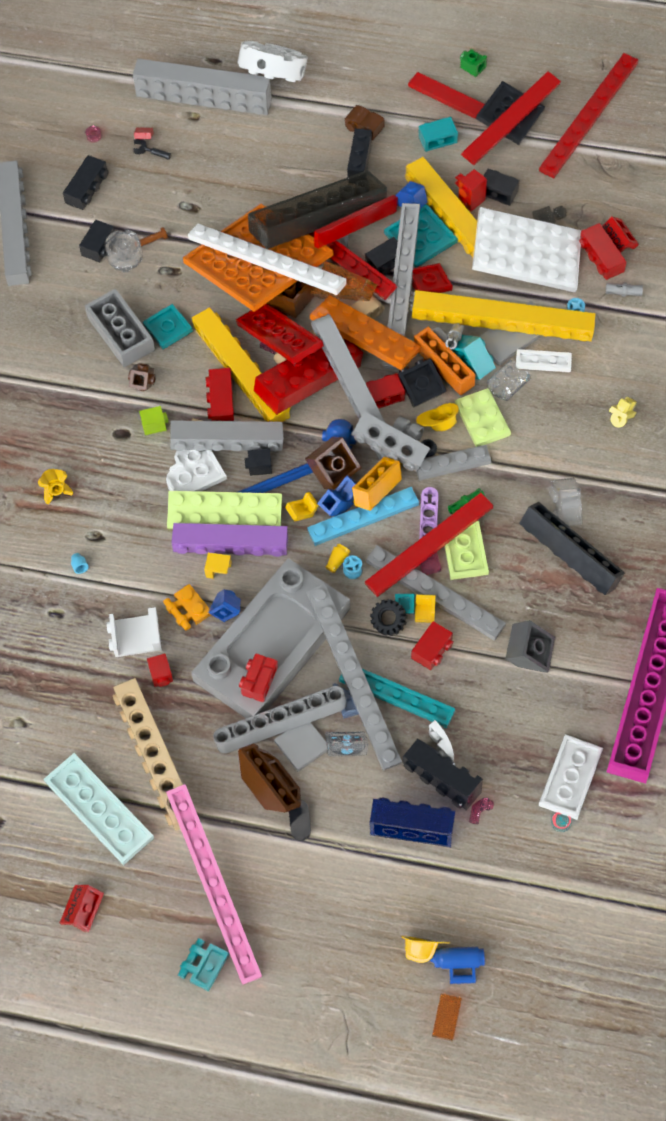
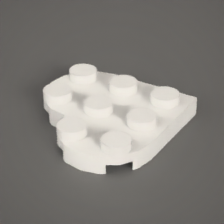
(194, 471)

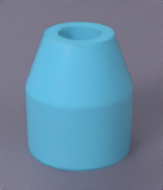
(79, 563)

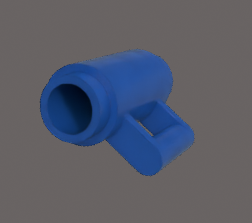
(459, 958)

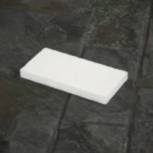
(570, 776)

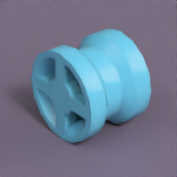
(576, 304)
(355, 563)

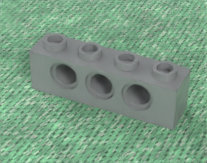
(401, 441)

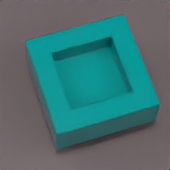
(407, 602)

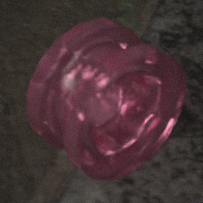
(93, 129)

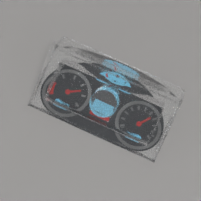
(346, 743)

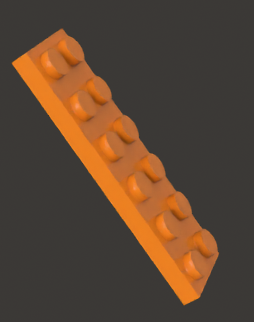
(368, 333)

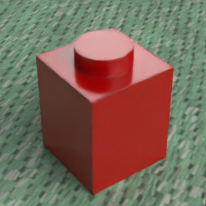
(160, 670)

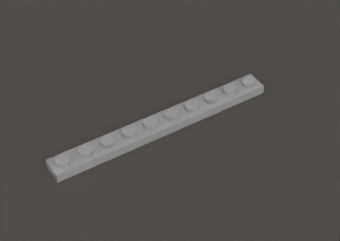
(403, 270)
(354, 677)

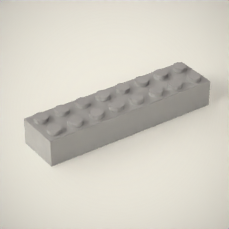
(202, 86)

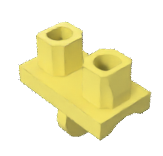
(622, 411)

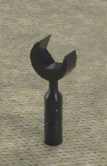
(143, 148)

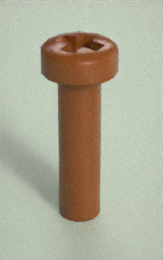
(151, 238)

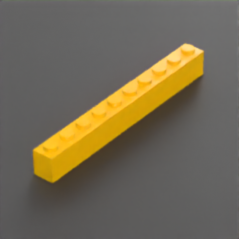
(503, 315)

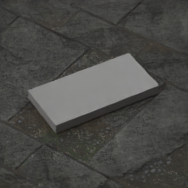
(504, 344)

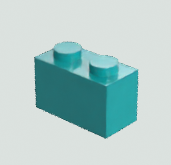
(438, 134)

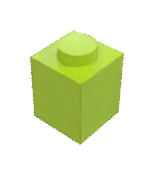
(153, 420)

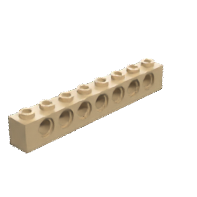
(129, 692)

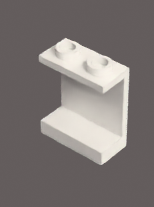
(134, 634)

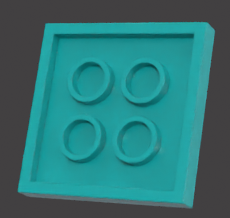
(432, 236)

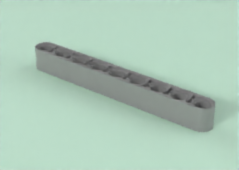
(347, 372)

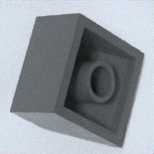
(530, 647)

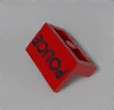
(620, 234)
(82, 907)

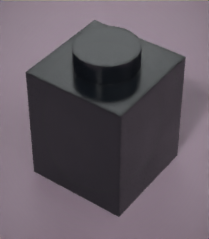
(258, 462)

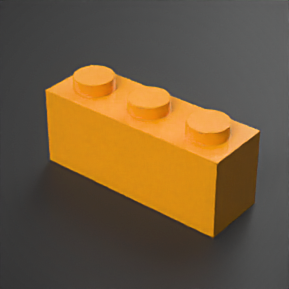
(377, 483)

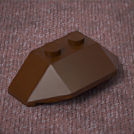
(268, 779)

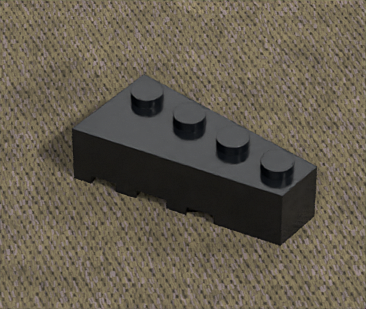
(443, 774)

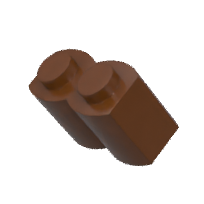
(364, 119)

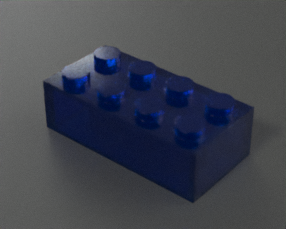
(412, 822)

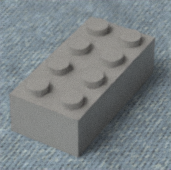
(119, 328)

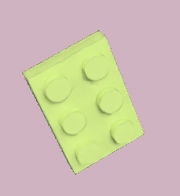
(482, 417)
(467, 554)

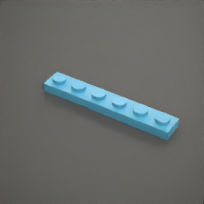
(362, 517)

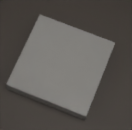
(301, 745)

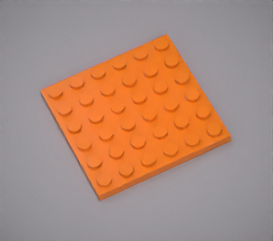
(247, 281)

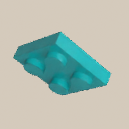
(167, 326)

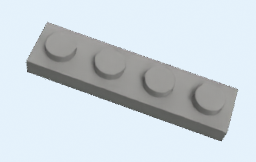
(454, 462)

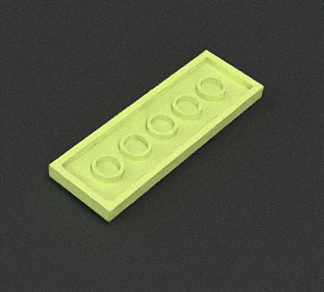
(224, 508)

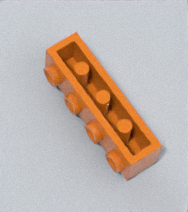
(446, 362)

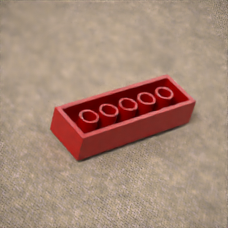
(291, 383)

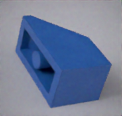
(412, 194)
(225, 605)

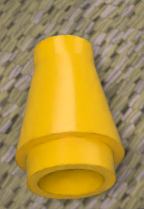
(337, 557)

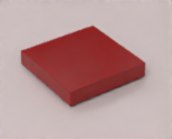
(431, 279)

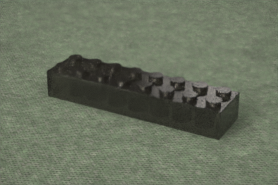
(314, 209)

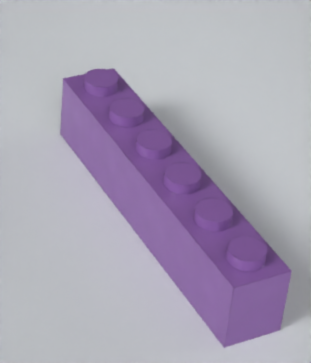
(230, 539)

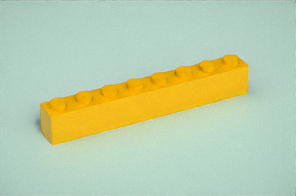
(444, 203)
(232, 356)

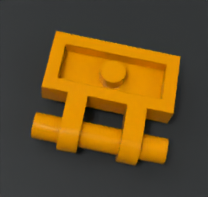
(191, 603)

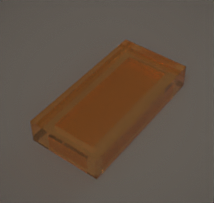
(446, 1017)

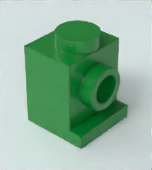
(473, 62)

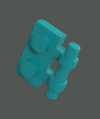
(209, 966)

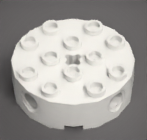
(272, 61)

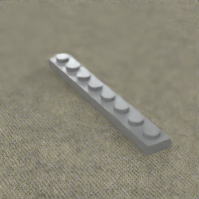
(445, 598)

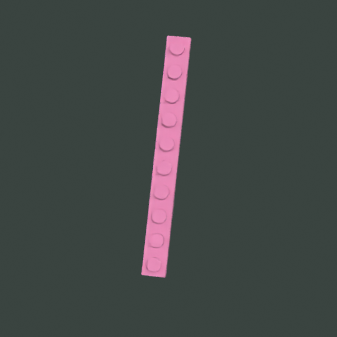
(214, 885)

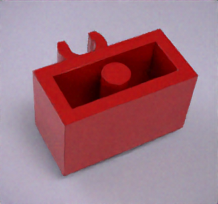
(471, 189)

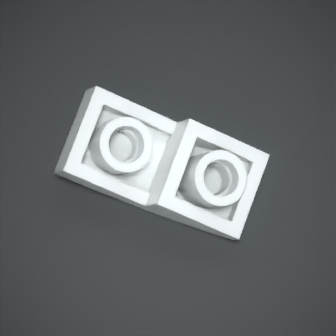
(438, 735)

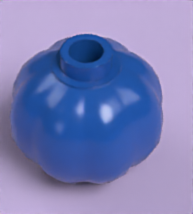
(340, 428)

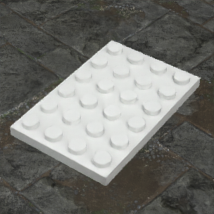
(527, 250)

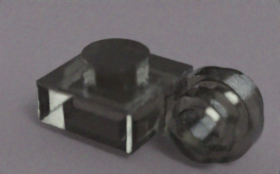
(546, 215)

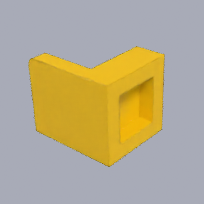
(217, 564)
(425, 608)

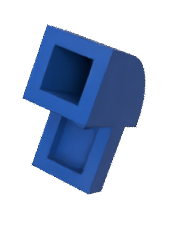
(339, 500)

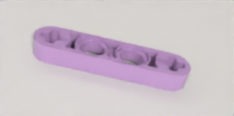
(424, 520)

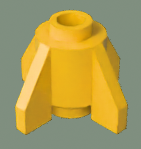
(54, 484)

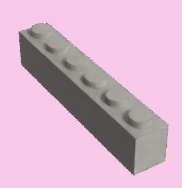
(226, 435)

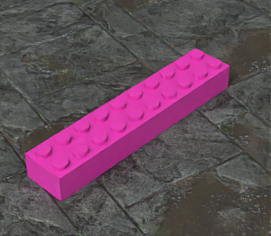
(645, 701)

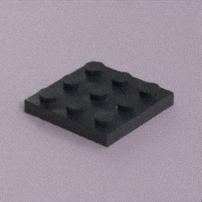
(499, 102)

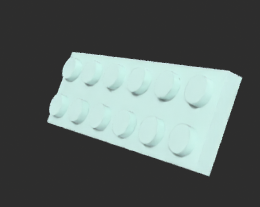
(98, 809)

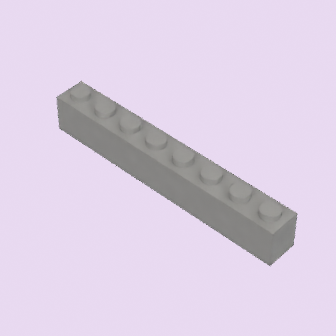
(12, 224)

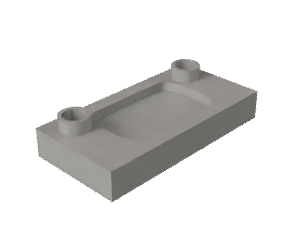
(275, 625)

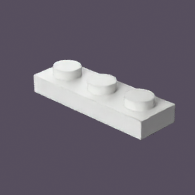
(543, 360)

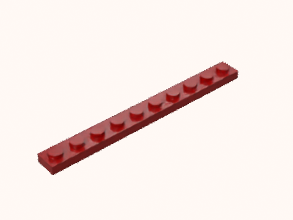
(588, 115)

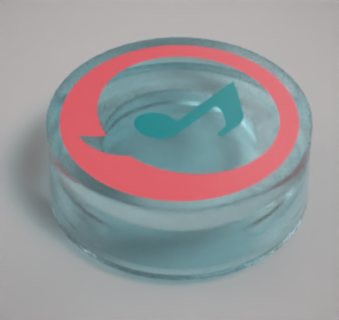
(561, 822)

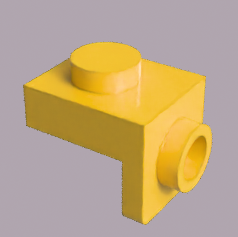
(302, 508)

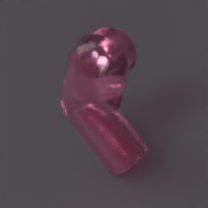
(478, 807)

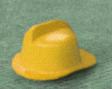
(439, 418)
(419, 949)

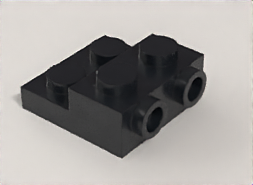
(421, 382)

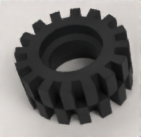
(382, 607)

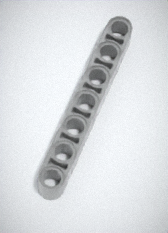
(289, 721)

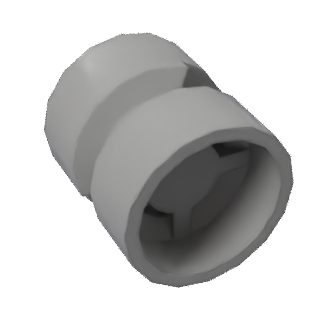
(412, 430)

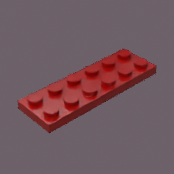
(280, 333)

